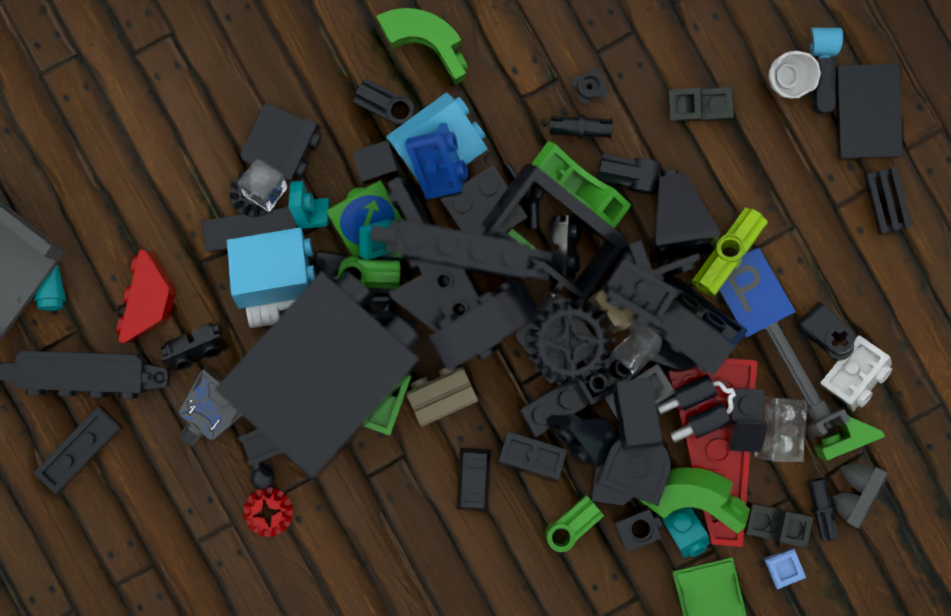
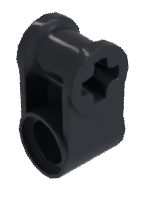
(823, 328)

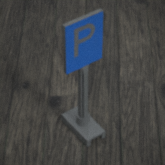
(758, 304)

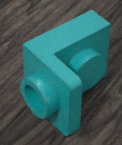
(305, 209)

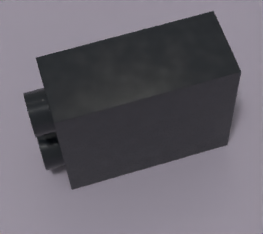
(322, 372)

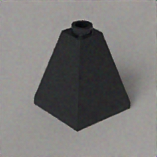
(680, 220)

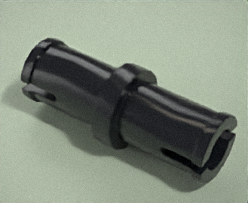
(581, 126)

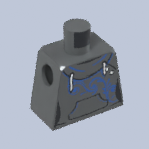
(206, 410)

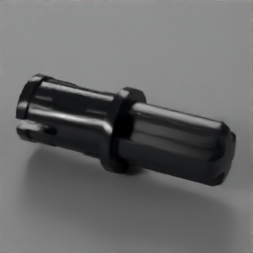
(823, 508)

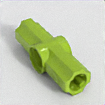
(739, 237)

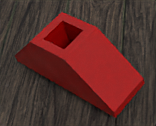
(147, 299)

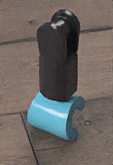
(826, 44)

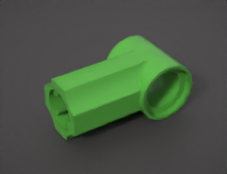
(374, 272)
(576, 521)

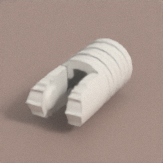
(266, 314)

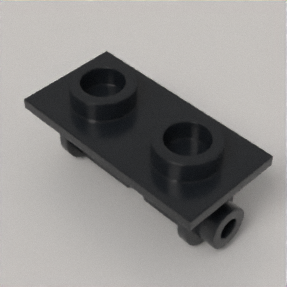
(566, 233)
(207, 343)

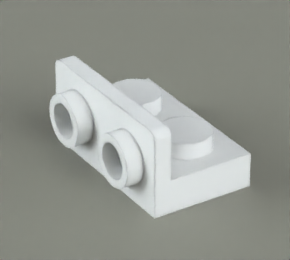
(857, 375)

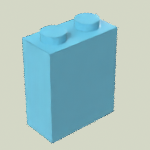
(442, 110)
(269, 267)

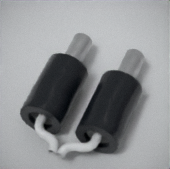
(692, 395)

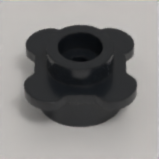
(592, 78)

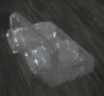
(785, 430)

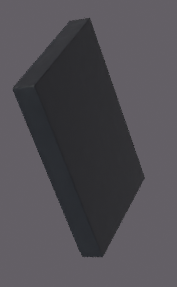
(868, 111)

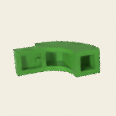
(422, 27)
(590, 191)
(703, 491)

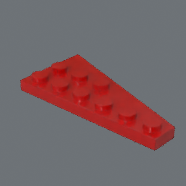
(712, 449)

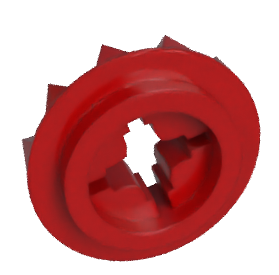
(276, 500)

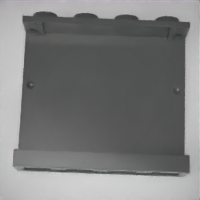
(25, 263)

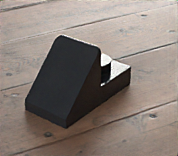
(747, 424)

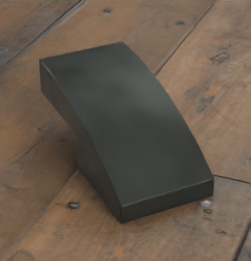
(701, 104)
(778, 524)

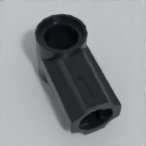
(382, 102)
(637, 174)

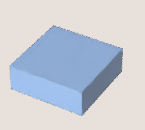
(784, 568)

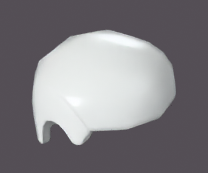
(794, 74)

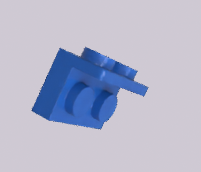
(437, 162)

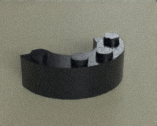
(485, 324)

